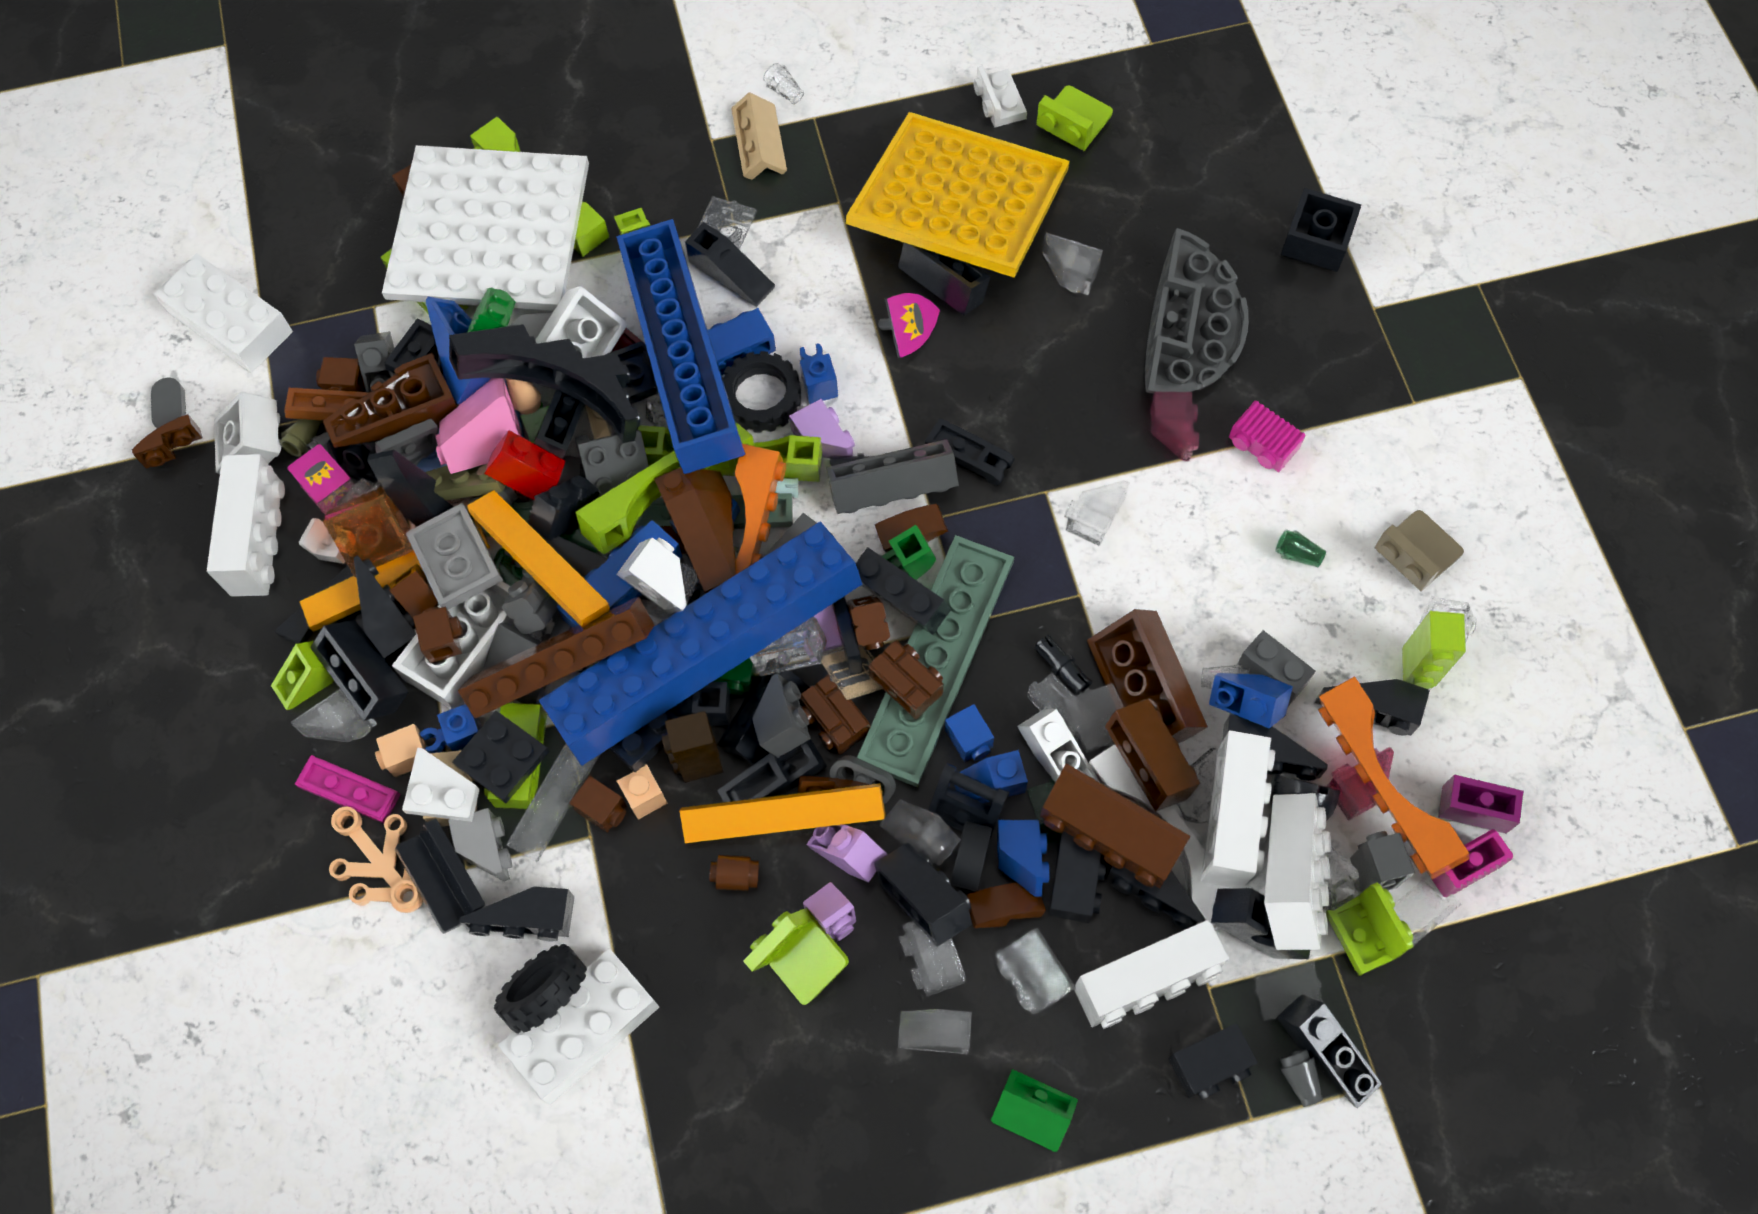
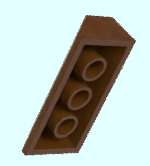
(1143, 665)
(1113, 827)

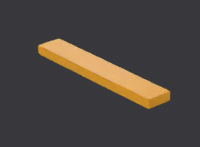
(538, 558)
(343, 597)
(782, 813)

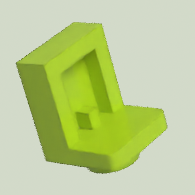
(631, 221)

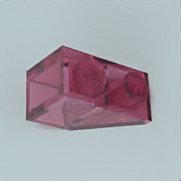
(1173, 422)
(1355, 795)

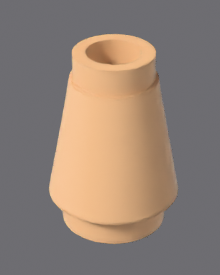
(524, 396)

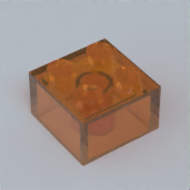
(369, 528)

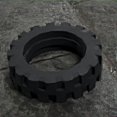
(759, 364)
(540, 988)

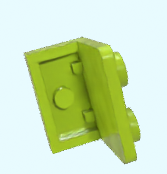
(1073, 116)
(1371, 929)
(799, 954)

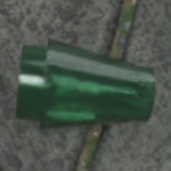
(1299, 548)

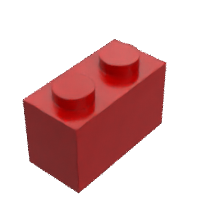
(524, 465)

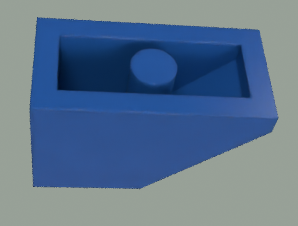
(998, 771)

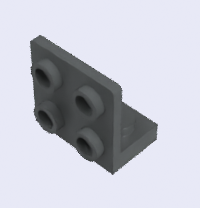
(610, 461)

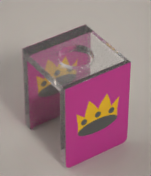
(321, 477)

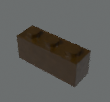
(692, 747)

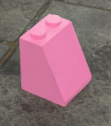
(476, 427)

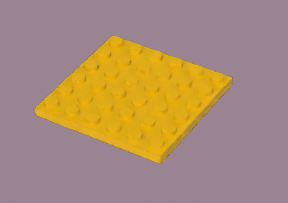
(959, 194)

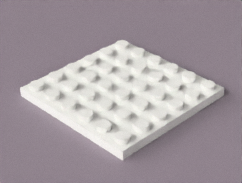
(485, 224)

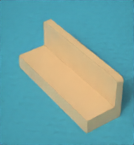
(758, 136)

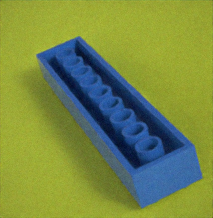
(679, 348)
(701, 642)

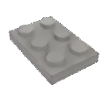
(453, 556)

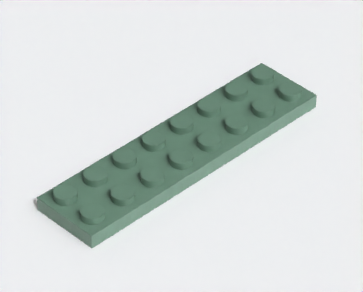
(971, 586)

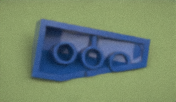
(450, 319)

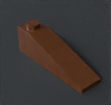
(405, 399)
(703, 517)

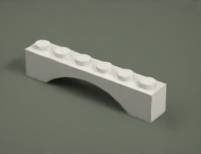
(1115, 774)

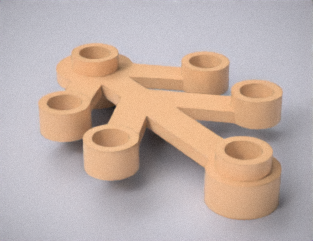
(381, 864)

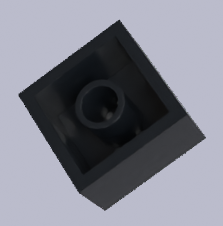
(1321, 229)

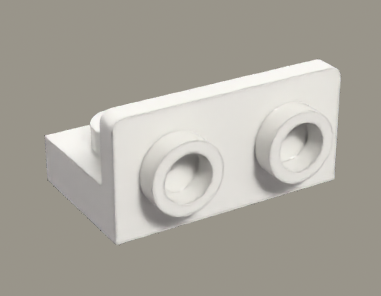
(999, 97)

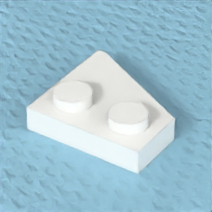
(439, 790)

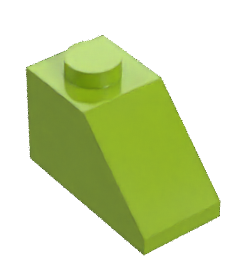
(300, 676)

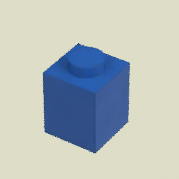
(969, 734)

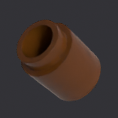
(734, 873)

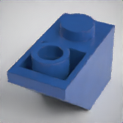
(1251, 697)
(1020, 853)

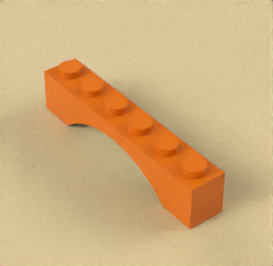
(758, 478)
(1432, 839)

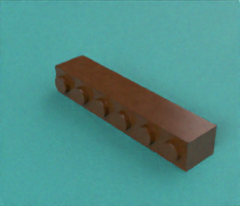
(556, 658)

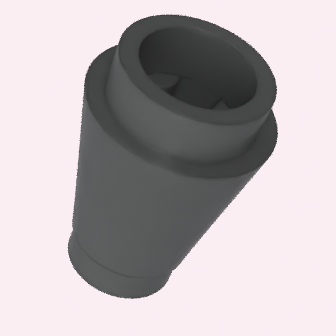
(1302, 1076)

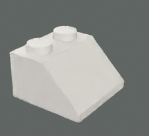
(247, 428)
(656, 574)

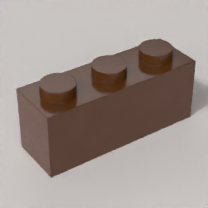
(1152, 754)

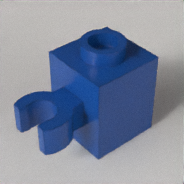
(818, 375)
(456, 730)

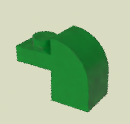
(911, 553)

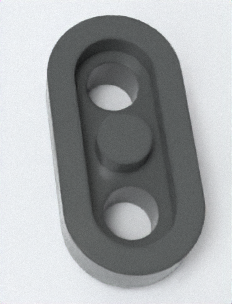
(864, 773)

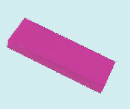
(347, 789)

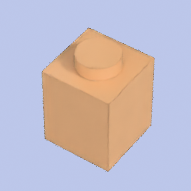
(399, 749)
(642, 792)

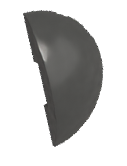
(1195, 319)

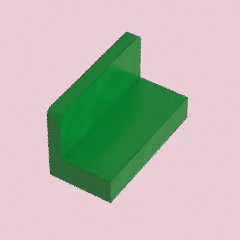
(1034, 1110)

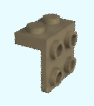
(1419, 549)

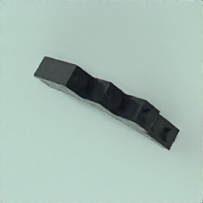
(554, 364)

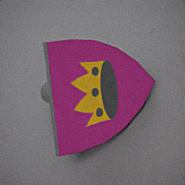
(910, 320)

